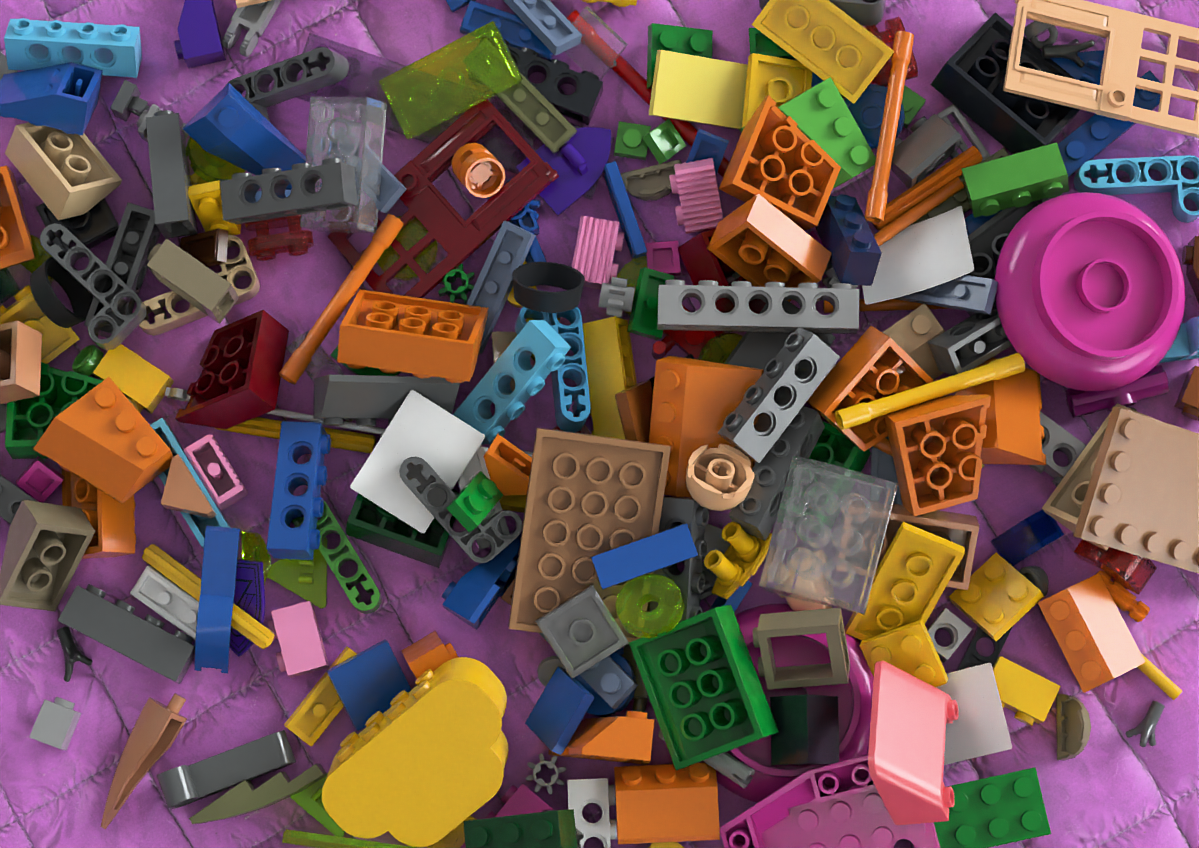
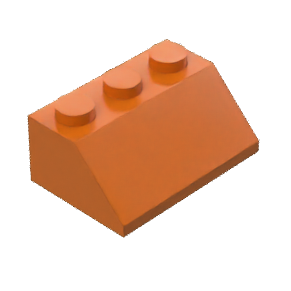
(110, 518)
(1091, 632)
(666, 803)

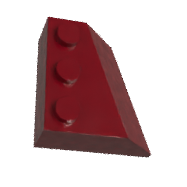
(238, 373)

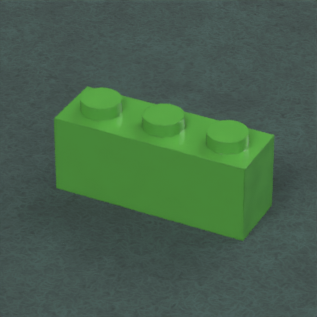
(1015, 180)

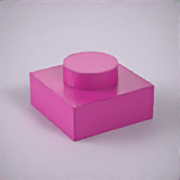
(664, 257)
(39, 479)

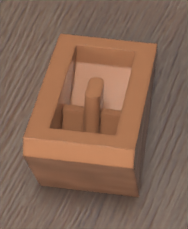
(183, 491)

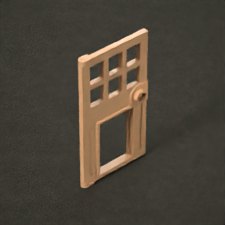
(1119, 67)

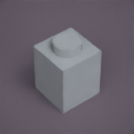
(56, 723)

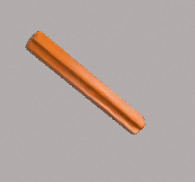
(929, 185)

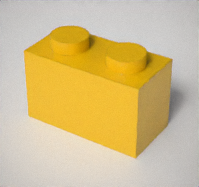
(135, 377)
(1024, 691)

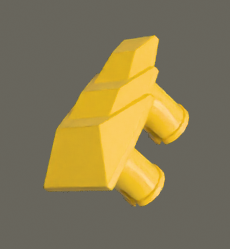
(738, 562)

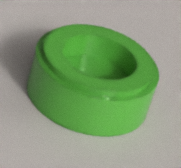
(87, 360)

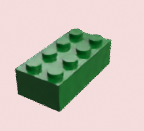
(995, 812)

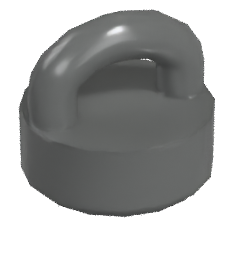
(1037, 28)
(1037, 577)

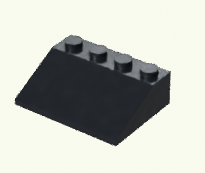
(975, 85)

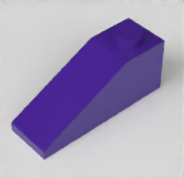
(199, 34)

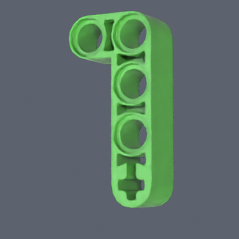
(342, 554)

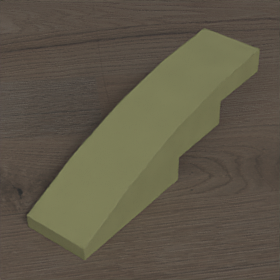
(246, 798)

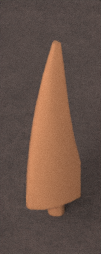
(148, 741)

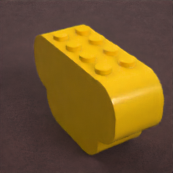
(423, 758)

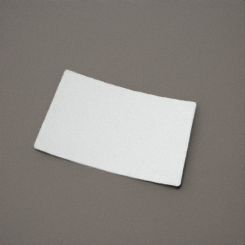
(922, 257)
(424, 432)
(981, 718)

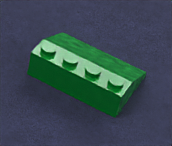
(703, 687)

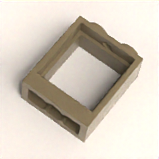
(192, 280)
(803, 623)

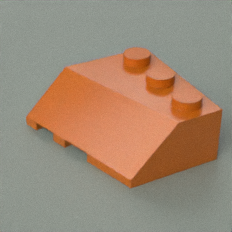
(781, 166)
(867, 372)
(1012, 419)
(106, 443)
(938, 451)
(613, 739)

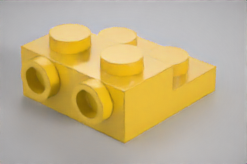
(25, 310)

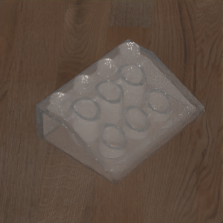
(828, 535)

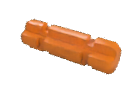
(1125, 599)

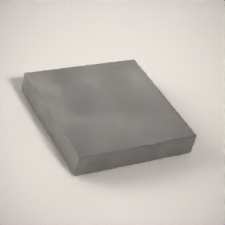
(582, 631)

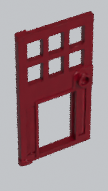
(444, 224)

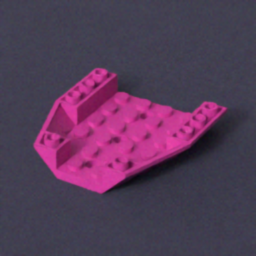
(825, 810)

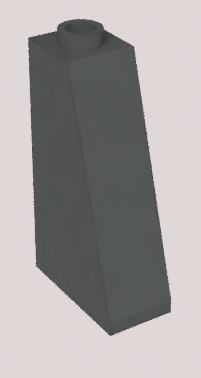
(170, 175)

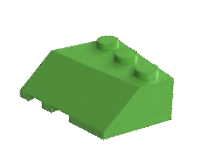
(828, 121)

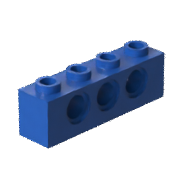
(295, 441)

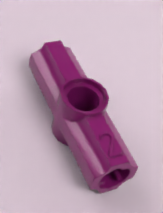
(1088, 402)

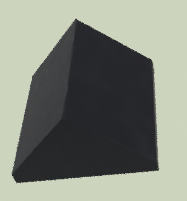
(806, 730)

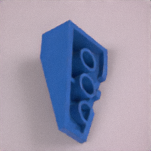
(241, 135)
(481, 586)

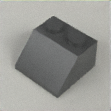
(924, 149)

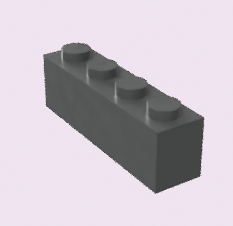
(129, 634)

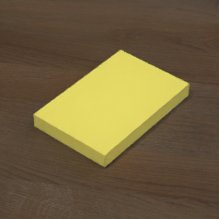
(698, 89)

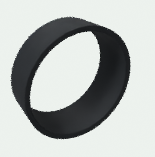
(551, 275)
(49, 302)

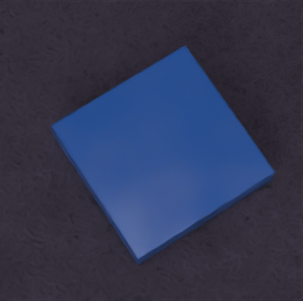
(368, 682)
(559, 710)

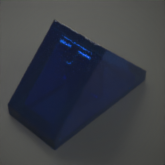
(1027, 537)

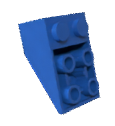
(52, 96)

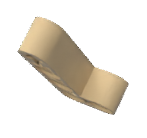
(230, 272)

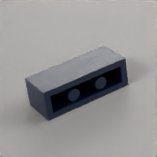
(849, 240)

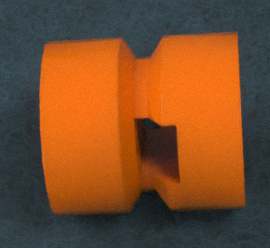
(478, 170)

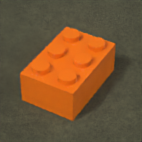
(768, 246)

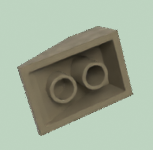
(42, 554)

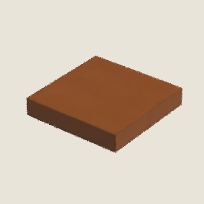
(635, 411)

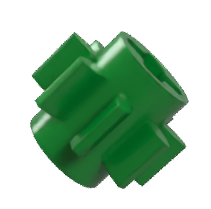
(462, 291)

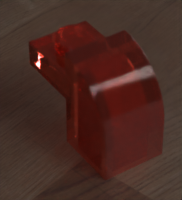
(1125, 568)

